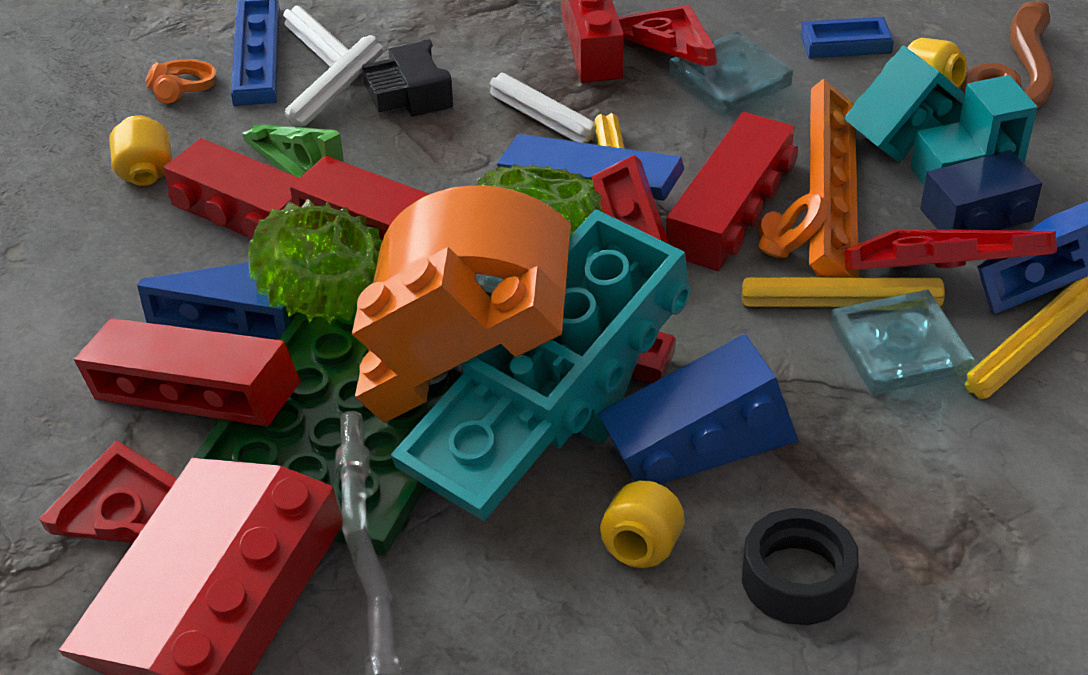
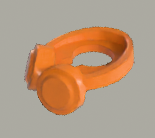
(169, 88)
(776, 229)

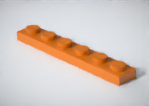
(834, 179)

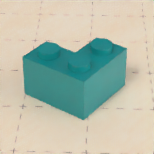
(902, 100)
(992, 120)

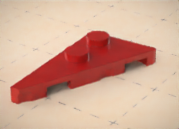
(672, 32)
(946, 247)
(110, 498)

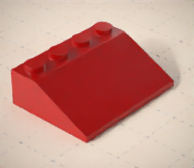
(210, 573)

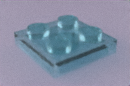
(739, 78)
(901, 342)

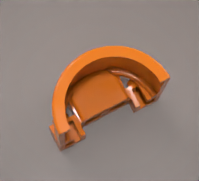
(425, 297)

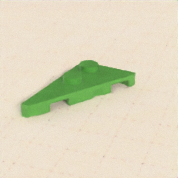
(294, 148)

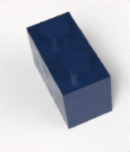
(981, 194)

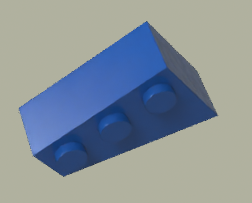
(701, 416)

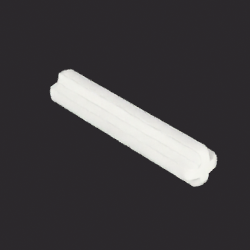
(314, 35)
(333, 81)
(542, 108)

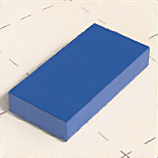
(846, 37)

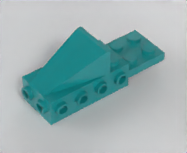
(513, 407)

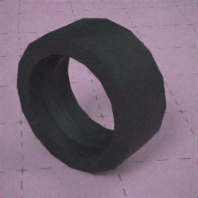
(797, 601)

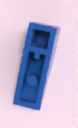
(1021, 279)
(214, 301)

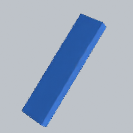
(255, 52)
(590, 159)

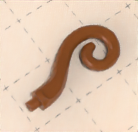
(1025, 41)

